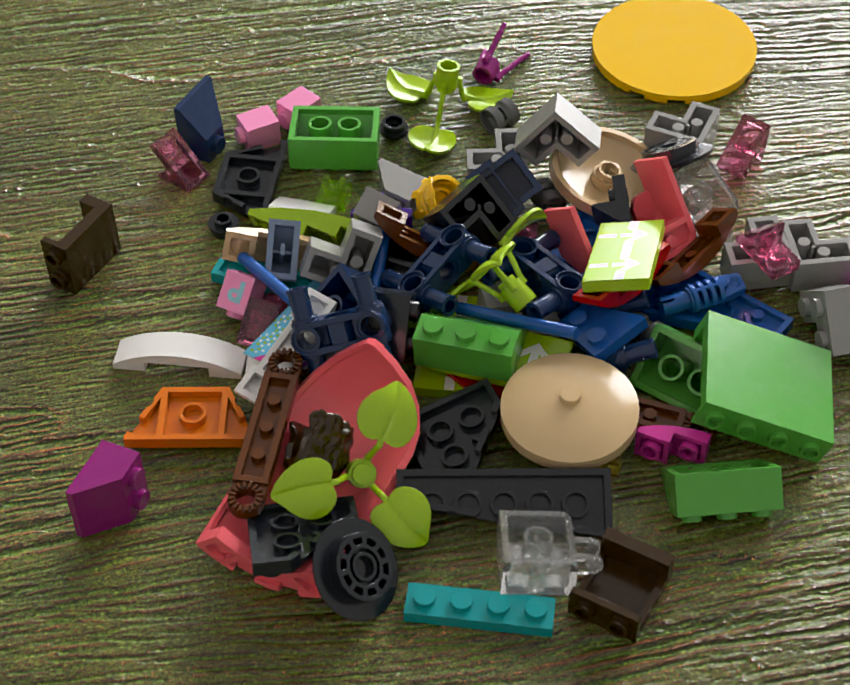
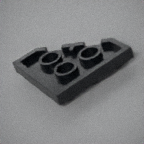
(458, 428)
(285, 541)

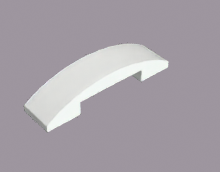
(181, 349)
(250, 383)

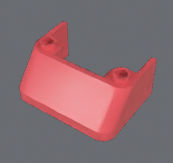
(657, 202)

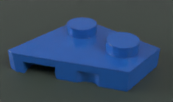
(603, 329)

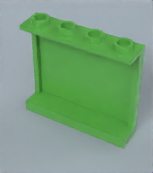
(765, 387)

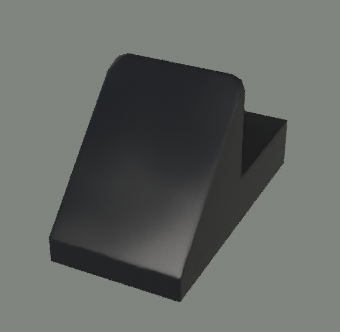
(617, 207)

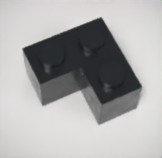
(476, 208)
(405, 317)

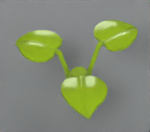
(446, 78)
(512, 289)
(308, 484)

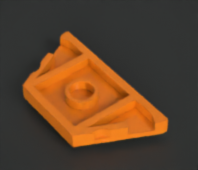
(190, 420)

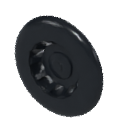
(678, 151)
(365, 566)

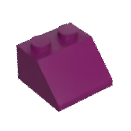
(108, 490)

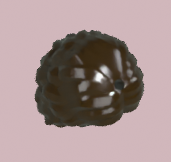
(325, 439)

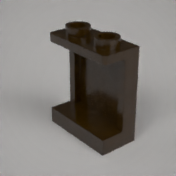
(84, 249)
(626, 587)

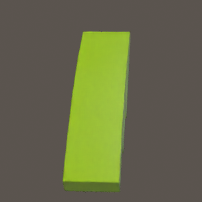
(313, 223)

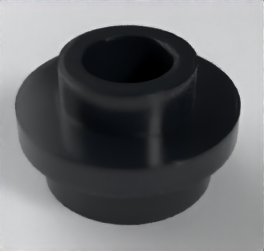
(393, 127)
(220, 222)

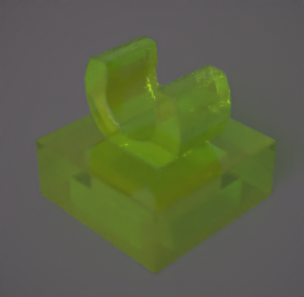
(335, 192)

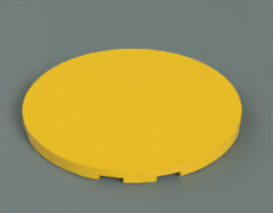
(674, 49)

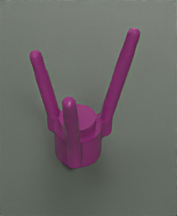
(488, 66)

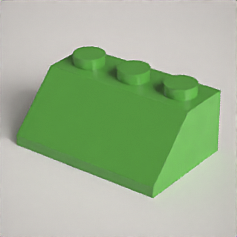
(334, 138)
(467, 345)
(677, 371)
(723, 489)

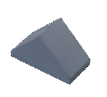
(283, 249)

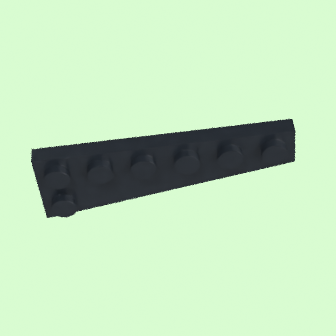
(483, 492)

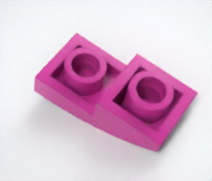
(661, 441)

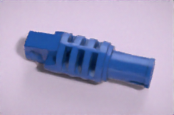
(702, 295)

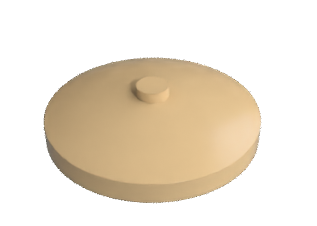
(591, 180)
(569, 411)

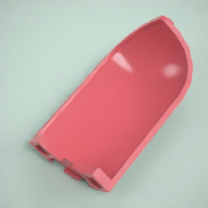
(339, 389)

